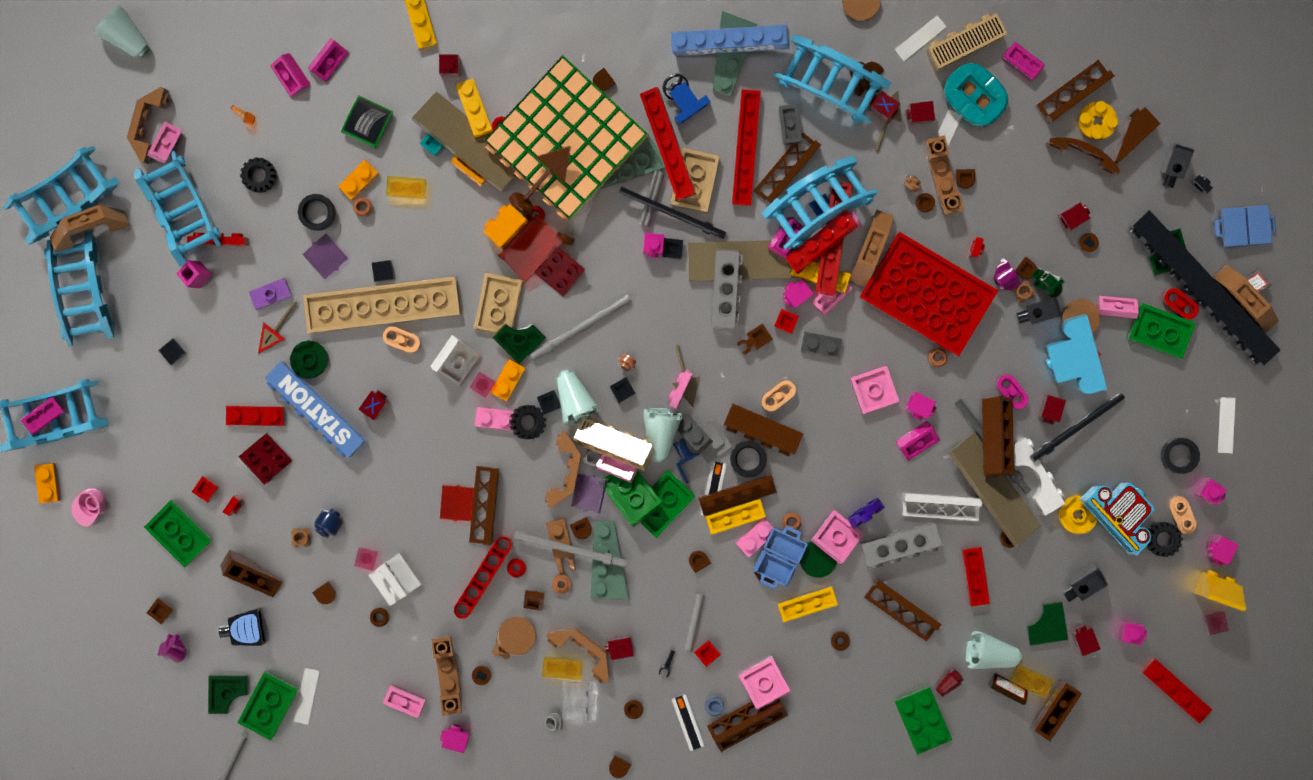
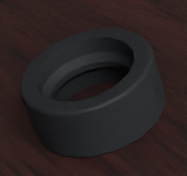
(302, 209)
(1195, 457)
(750, 473)

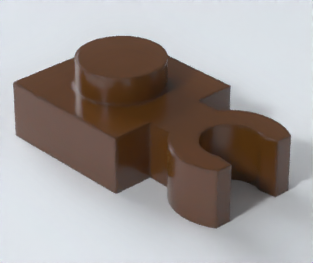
(758, 337)

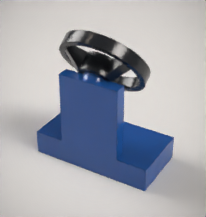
(684, 98)

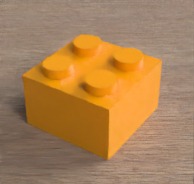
(505, 226)

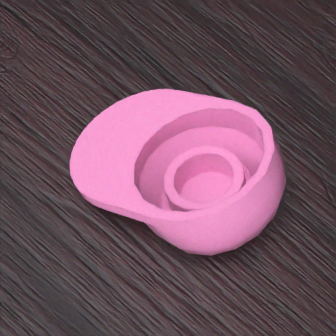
(88, 506)

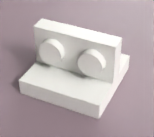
(455, 360)
(395, 579)

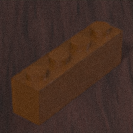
(763, 429)
(998, 436)

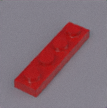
(821, 242)
(1176, 690)

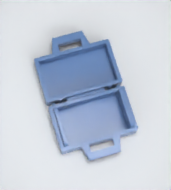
(1245, 226)
(783, 549)

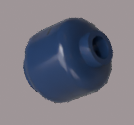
(328, 523)

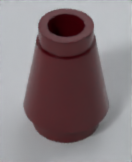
(949, 682)

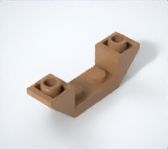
(157, 98)
(942, 175)
(86, 220)
(871, 248)
(1248, 297)
(567, 445)
(559, 637)
(448, 675)

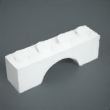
(1047, 496)

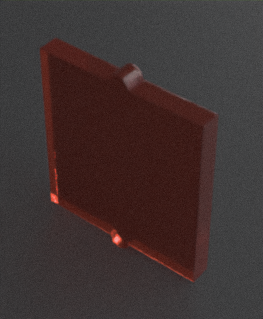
(456, 503)

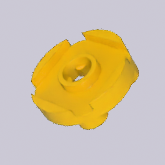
(1098, 109)
(1077, 525)

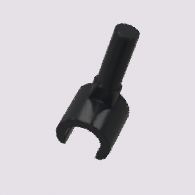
(667, 664)

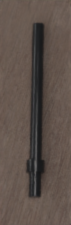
(706, 227)
(1048, 447)

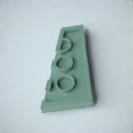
(729, 64)
(641, 162)
(607, 580)

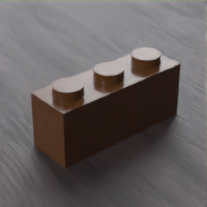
(1056, 710)

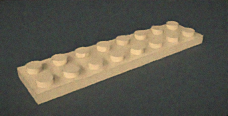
(381, 304)

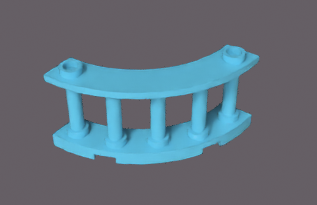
(839, 61)
(809, 184)
(104, 188)
(165, 218)
(94, 285)
(56, 433)

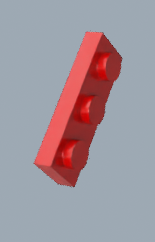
(235, 240)
(255, 415)
(975, 576)

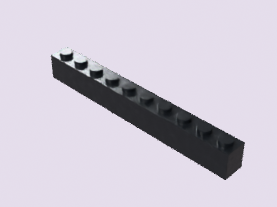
(1204, 288)

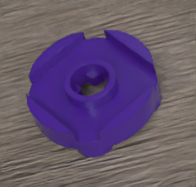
(865, 514)

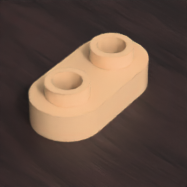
(401, 340)
(778, 396)
(1182, 515)

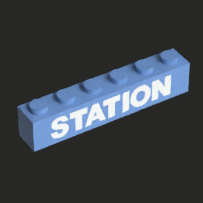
(730, 40)
(315, 409)

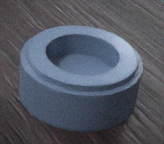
(714, 705)

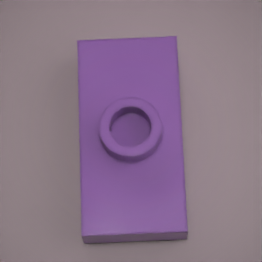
(270, 293)

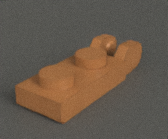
(558, 532)

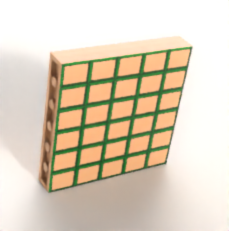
(562, 113)

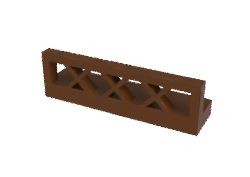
(1081, 93)
(791, 174)
(737, 494)
(491, 505)
(910, 607)
(748, 726)

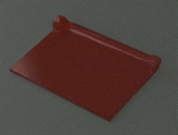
(530, 247)

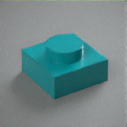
(431, 144)

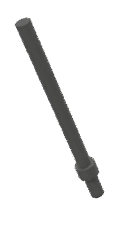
(1017, 477)

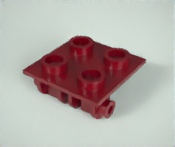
(560, 271)
(265, 459)

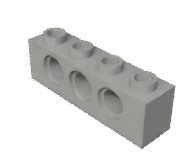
(722, 258)
(871, 547)

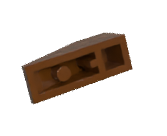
(1135, 131)
(249, 573)

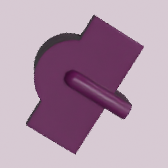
(1006, 276)
(172, 649)

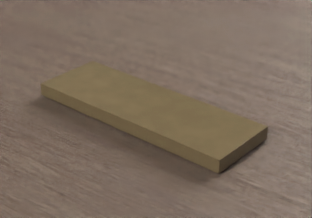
(454, 132)
(756, 264)
(995, 492)

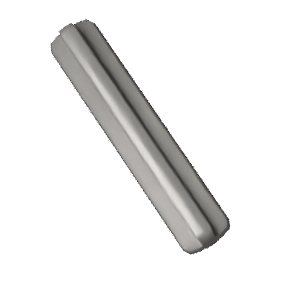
(652, 194)

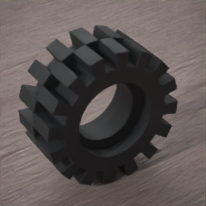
(247, 171)
(538, 418)
(1175, 542)

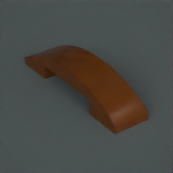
(1106, 163)

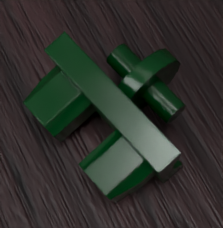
(1048, 282)

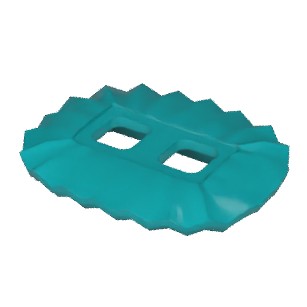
(985, 84)

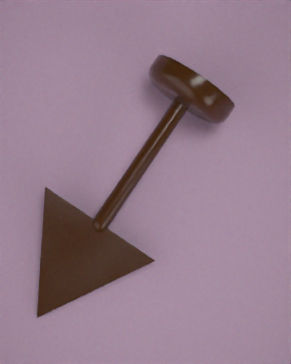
(555, 162)

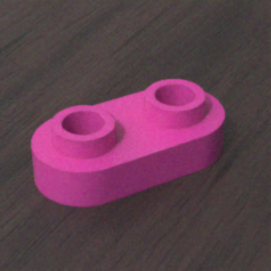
(1012, 391)

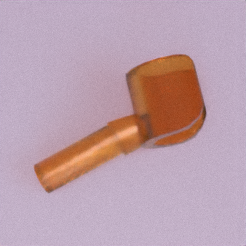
(248, 117)

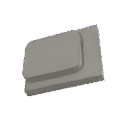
(720, 442)

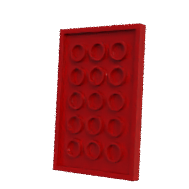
(928, 294)

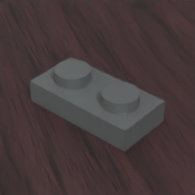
(790, 124)
(821, 344)
(694, 434)

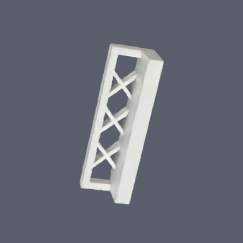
(941, 499)

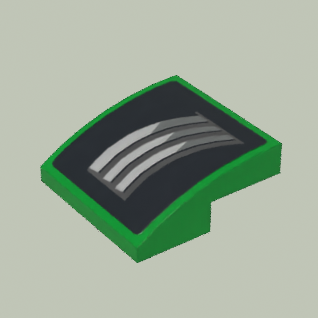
(367, 121)

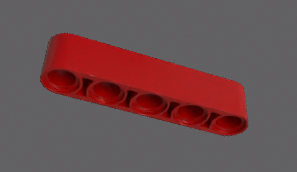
(478, 584)

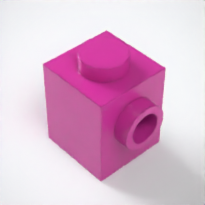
(653, 245)
(194, 274)
(796, 293)
(920, 406)
(1211, 491)
(1222, 550)
(1132, 633)
(455, 738)

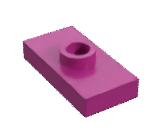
(1023, 61)
(42, 416)

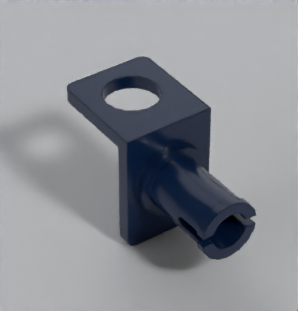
(685, 456)

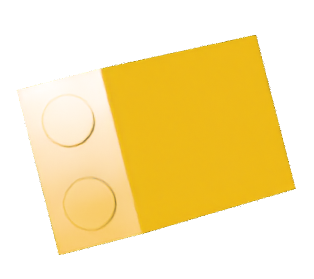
(1220, 590)

